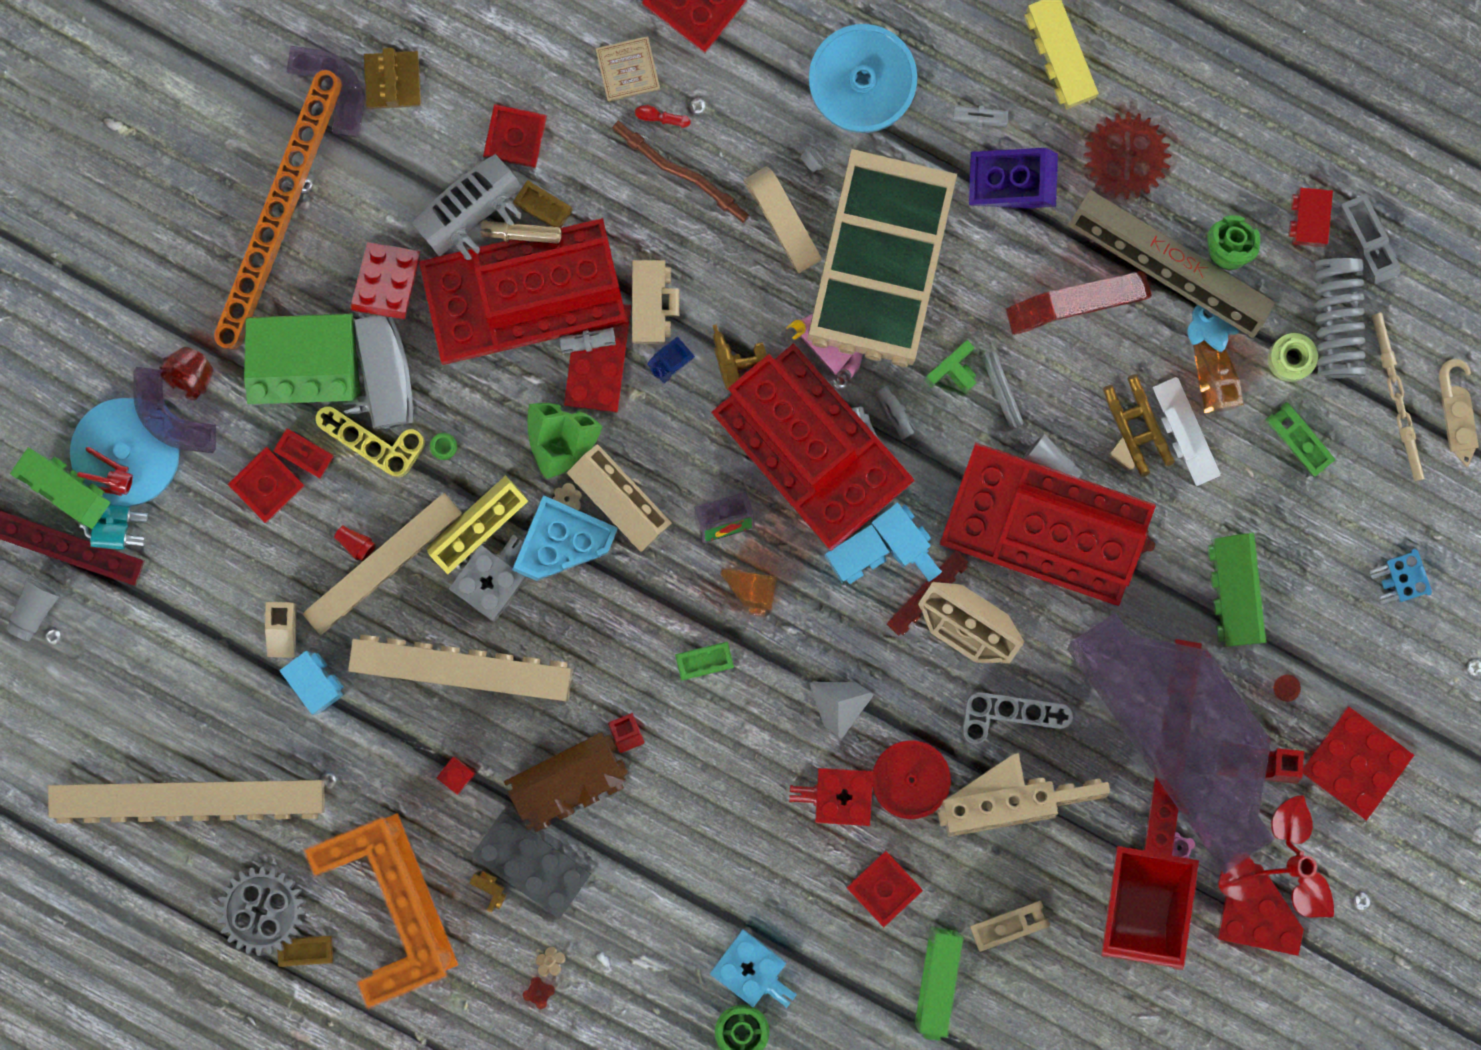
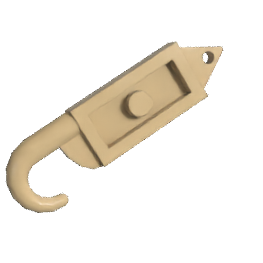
(1458, 413)

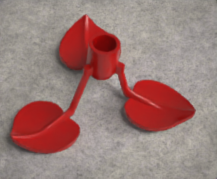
(1313, 895)

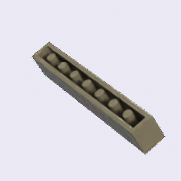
(1172, 264)

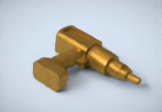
(731, 364)

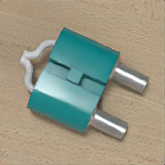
(112, 528)

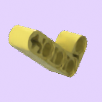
(366, 438)

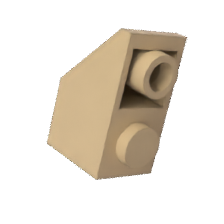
(280, 629)

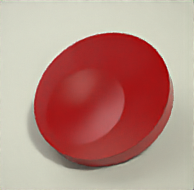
(911, 779)

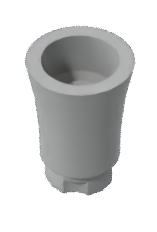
(1048, 455)
(31, 609)

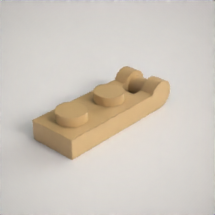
(1008, 926)

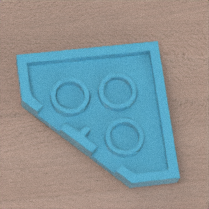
(561, 540)

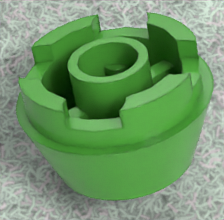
(1233, 242)
(742, 1029)

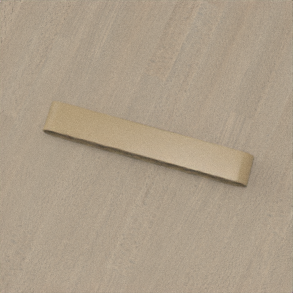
(382, 564)

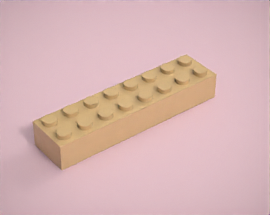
(460, 670)

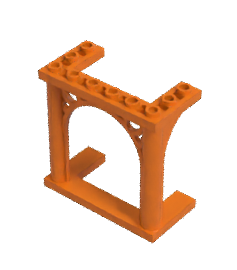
(406, 898)

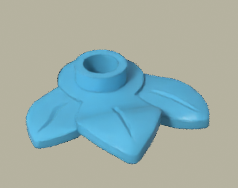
(1211, 329)

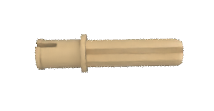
(520, 232)

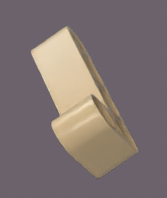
(783, 219)

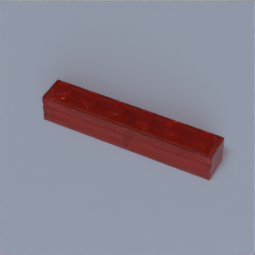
(911, 611)

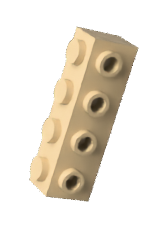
(596, 477)

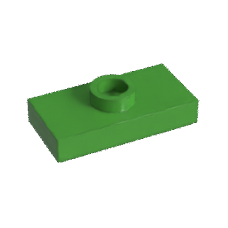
(704, 661)

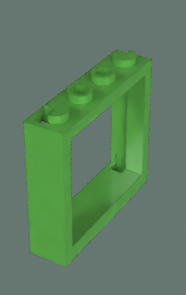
(938, 983)

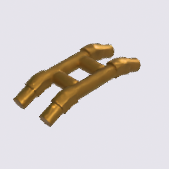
(1143, 409)

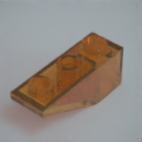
(1217, 379)

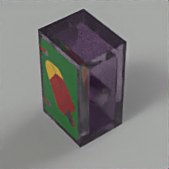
(724, 517)

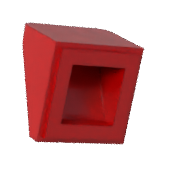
(626, 733)

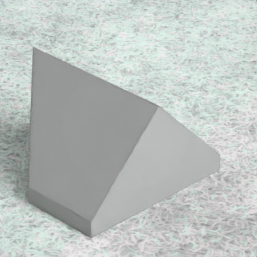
(840, 704)

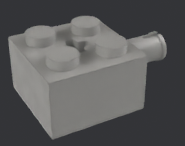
(484, 565)

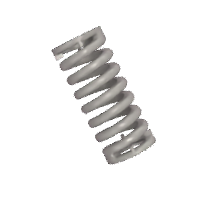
(1326, 365)

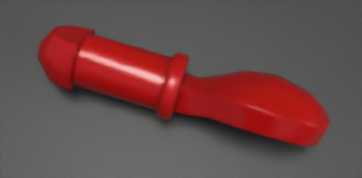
(650, 113)

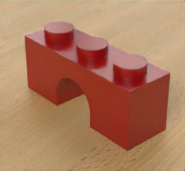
(1285, 766)

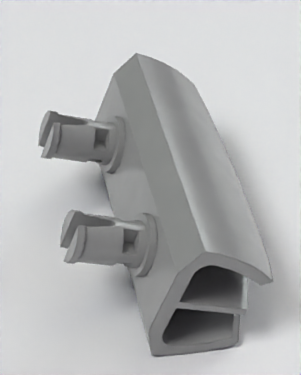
(466, 205)
(383, 372)

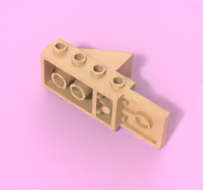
(1004, 787)

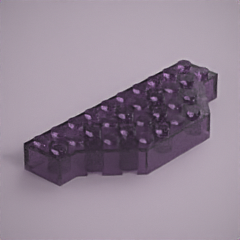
(1187, 731)

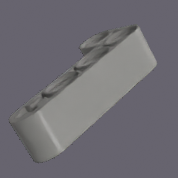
(1018, 714)

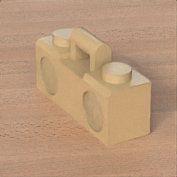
(647, 291)

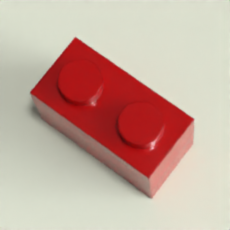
(1311, 217)

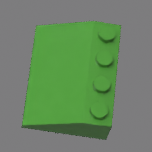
(300, 359)
(1237, 590)

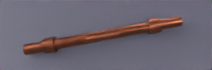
(636, 142)

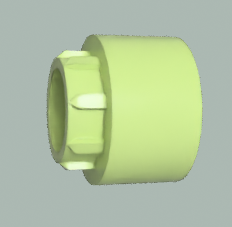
(1307, 357)

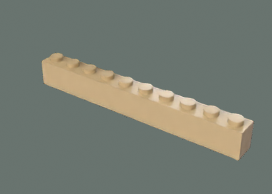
(186, 799)

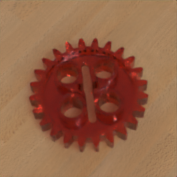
(1151, 157)

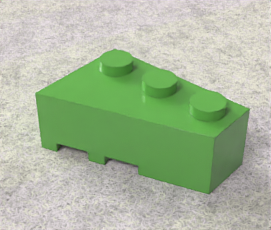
(61, 487)

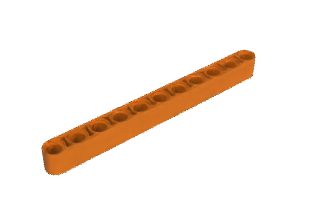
(276, 196)

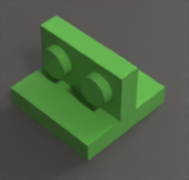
(962, 376)

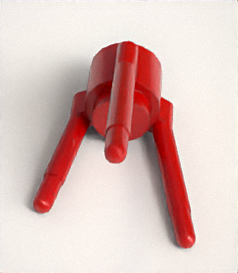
(118, 481)

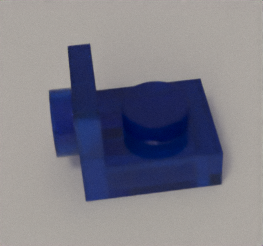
(670, 360)

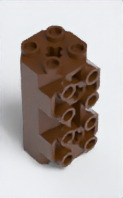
(567, 781)

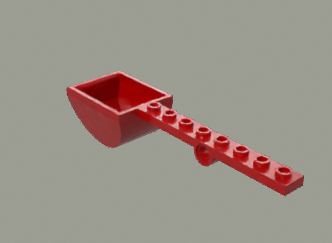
(1152, 890)

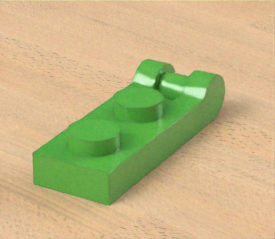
(1301, 440)

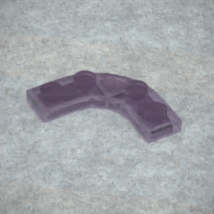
(350, 102)
(161, 422)

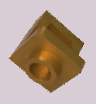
(487, 883)

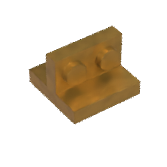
(392, 79)

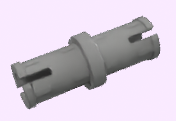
(981, 116)
(587, 340)
(895, 412)

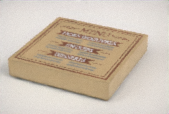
(627, 69)

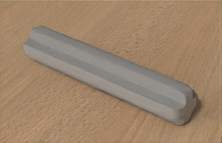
(1002, 390)

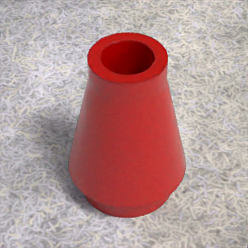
(355, 543)

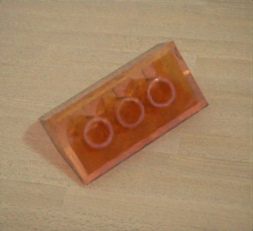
(751, 590)

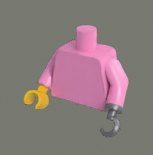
(837, 362)

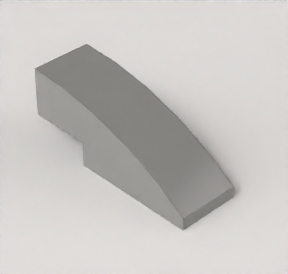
(1370, 239)

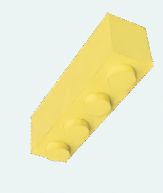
(1062, 52)
(476, 524)

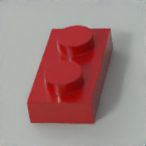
(303, 453)

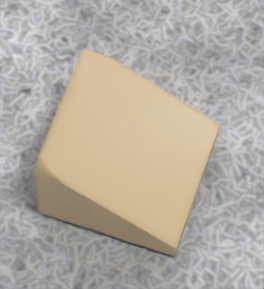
(1121, 455)

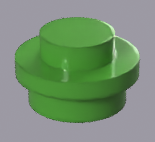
(443, 446)

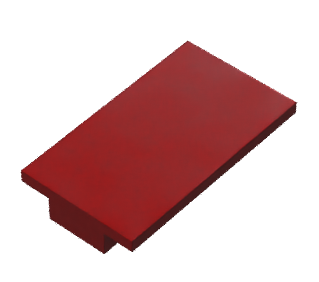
(522, 292)
(811, 445)
(1047, 524)

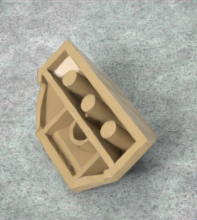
(970, 623)

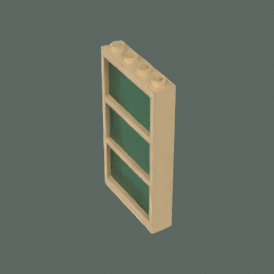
(881, 258)

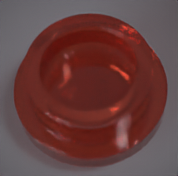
(1286, 688)

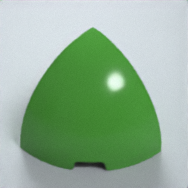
(559, 437)

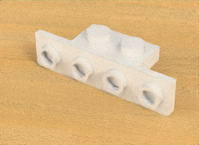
(1186, 431)

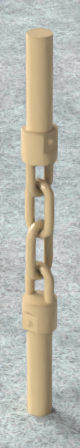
(1389, 361)

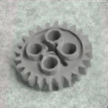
(284, 918)

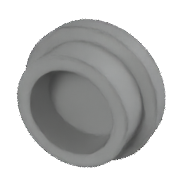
(813, 159)

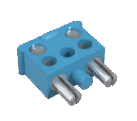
(1415, 573)

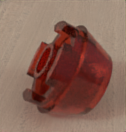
(187, 371)

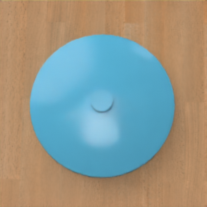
(862, 78)
(120, 436)

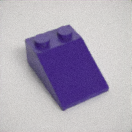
(1014, 178)

